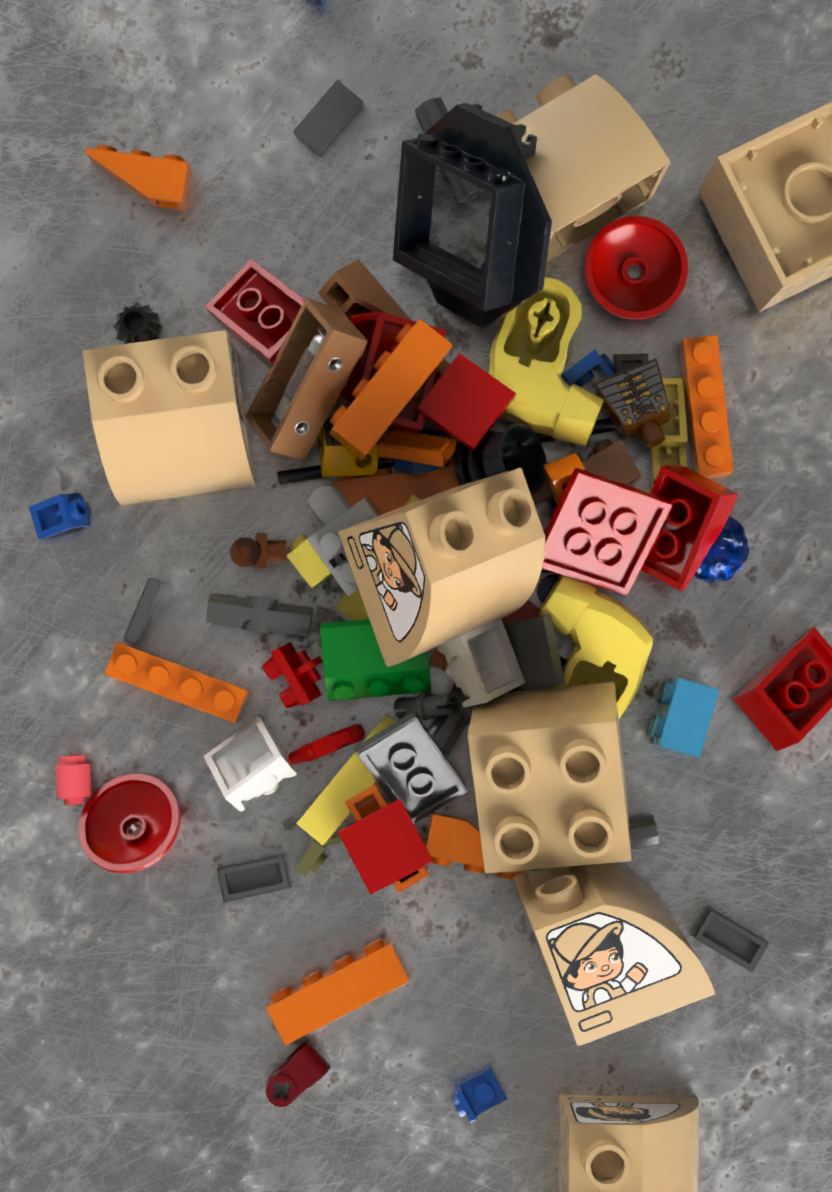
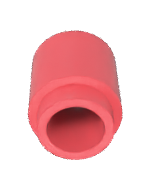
(73, 779)

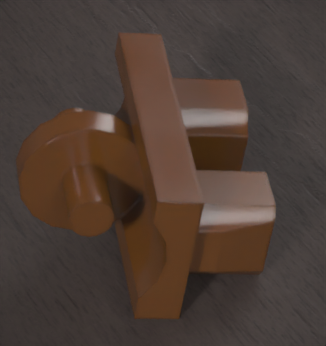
(259, 551)

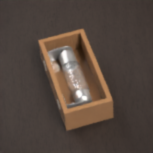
(306, 379)

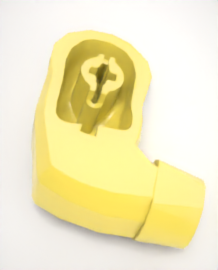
(530, 359)
(606, 636)

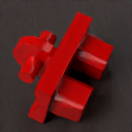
(299, 673)

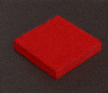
(466, 402)
(385, 846)

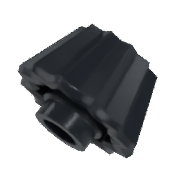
(136, 324)

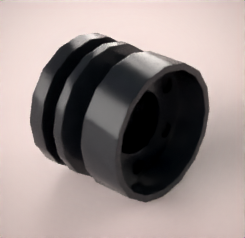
(503, 451)

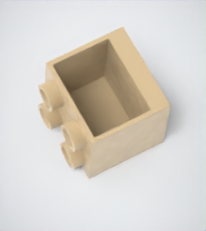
(777, 207)
(550, 778)

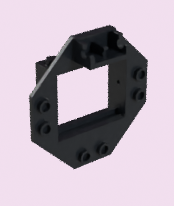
(519, 228)

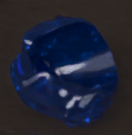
(725, 555)

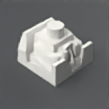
(482, 663)
(249, 763)

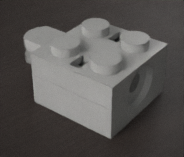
(335, 515)

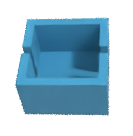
(683, 716)

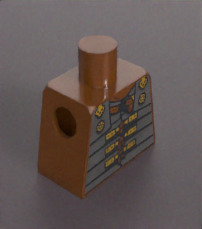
(636, 402)

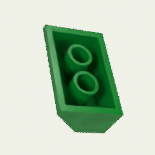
(357, 668)

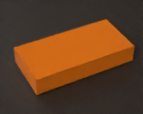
(417, 447)

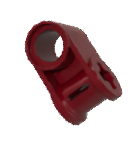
(300, 1070)

